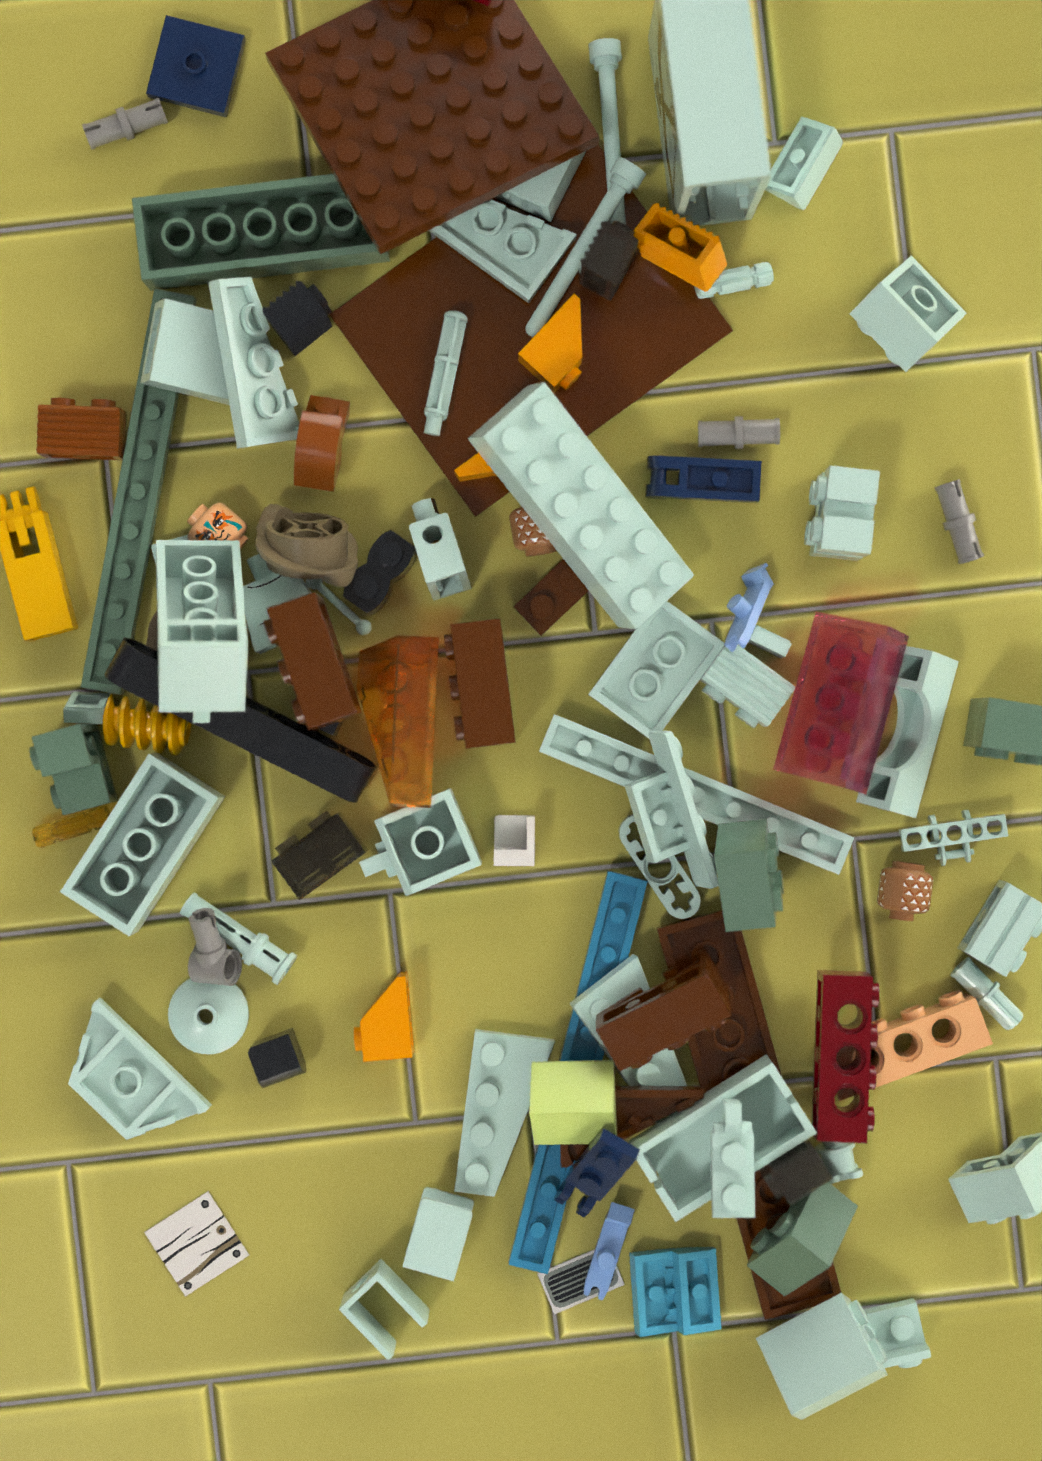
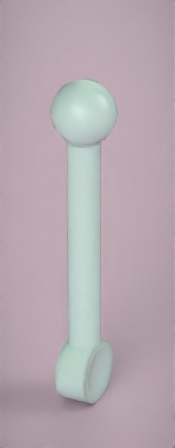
(362, 626)

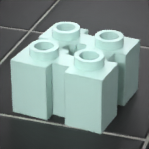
(843, 513)

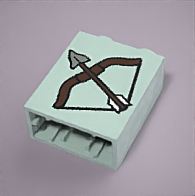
(709, 109)

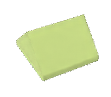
(572, 1101)

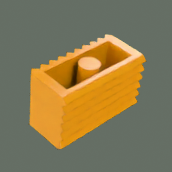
(680, 247)

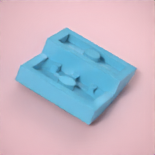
(675, 1291)

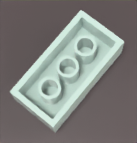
(142, 844)

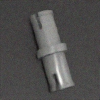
(124, 123)
(739, 432)
(959, 521)

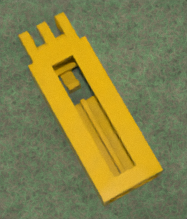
(36, 579)

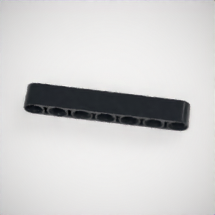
(255, 729)

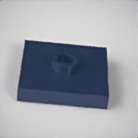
(196, 66)

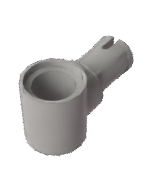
(210, 958)

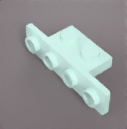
(668, 814)

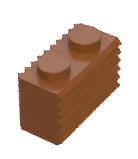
(81, 431)

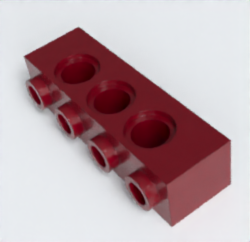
(833, 992)

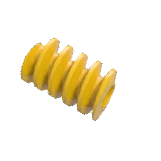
(144, 727)

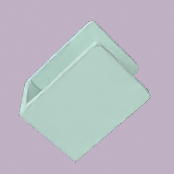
(439, 1233)
(366, 1322)

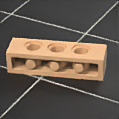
(965, 1034)

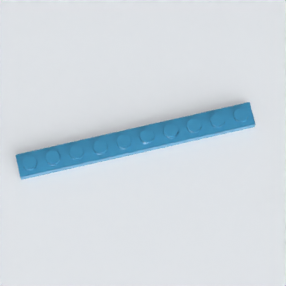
(607, 948)

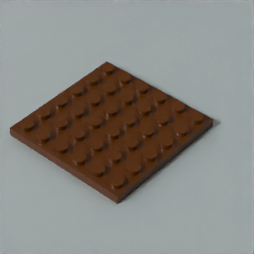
(430, 108)

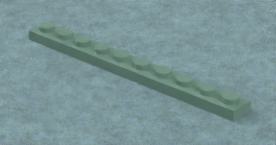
(132, 520)

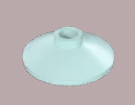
(228, 1010)

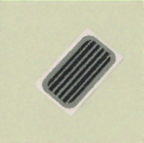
(566, 1283)

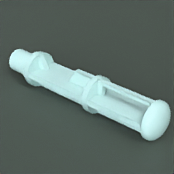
(444, 371)

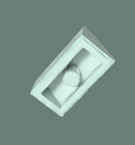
(804, 162)

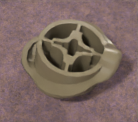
(307, 545)

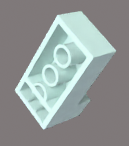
(200, 627)

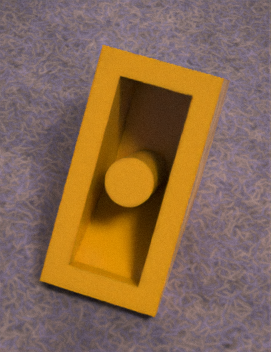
(557, 348)
(387, 1025)

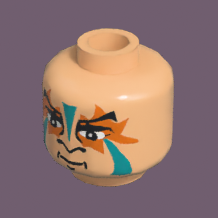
(217, 524)

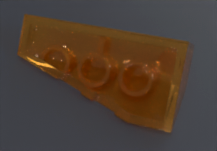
(400, 708)

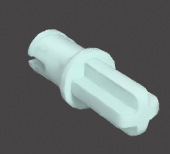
(987, 994)

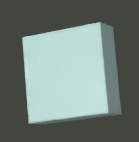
(770, 642)
(85, 707)

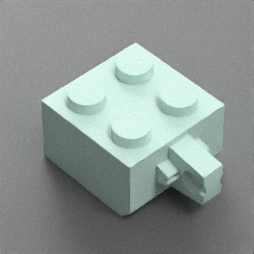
(424, 844)

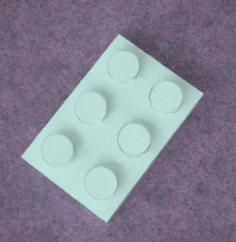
(657, 669)

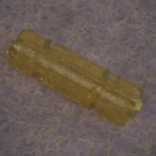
(70, 826)

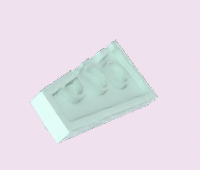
(507, 245)
(255, 388)
(618, 983)
(495, 1106)

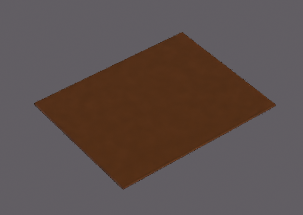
(627, 342)

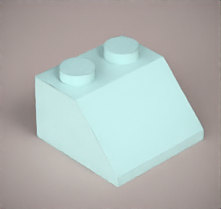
(907, 313)

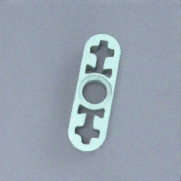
(667, 896)

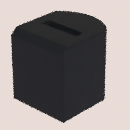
(277, 1058)

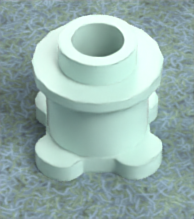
(839, 1160)

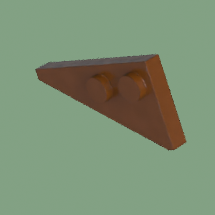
(638, 1109)

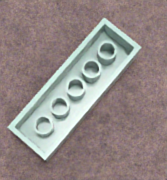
(581, 506)

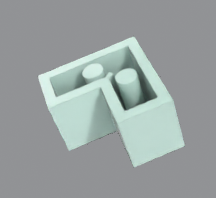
(1003, 1183)

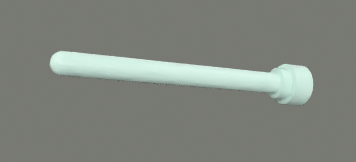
(605, 55)
(624, 178)

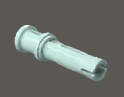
(253, 947)

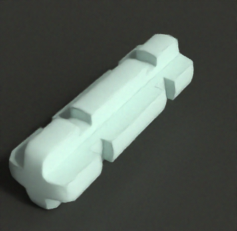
(739, 280)

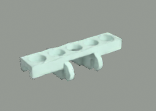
(966, 835)

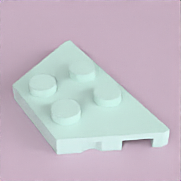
(129, 1078)

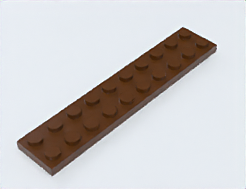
(724, 1053)

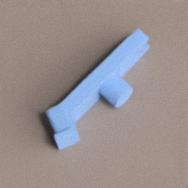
(748, 608)
(608, 1249)

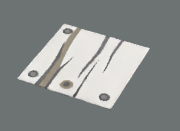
(196, 1243)

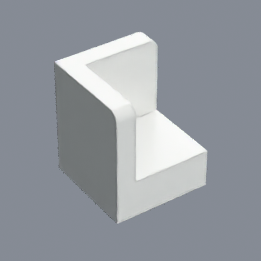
(514, 840)

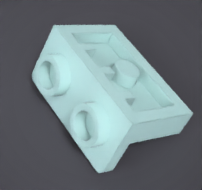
(898, 1332)

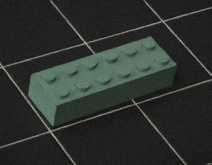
(249, 232)

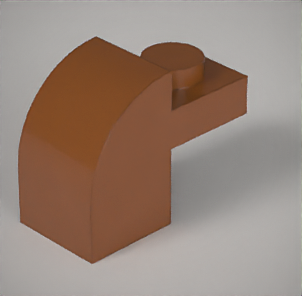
(320, 443)

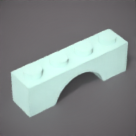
(921, 703)

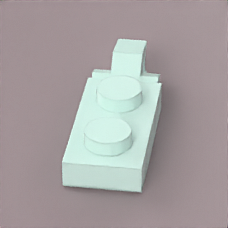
(732, 1164)

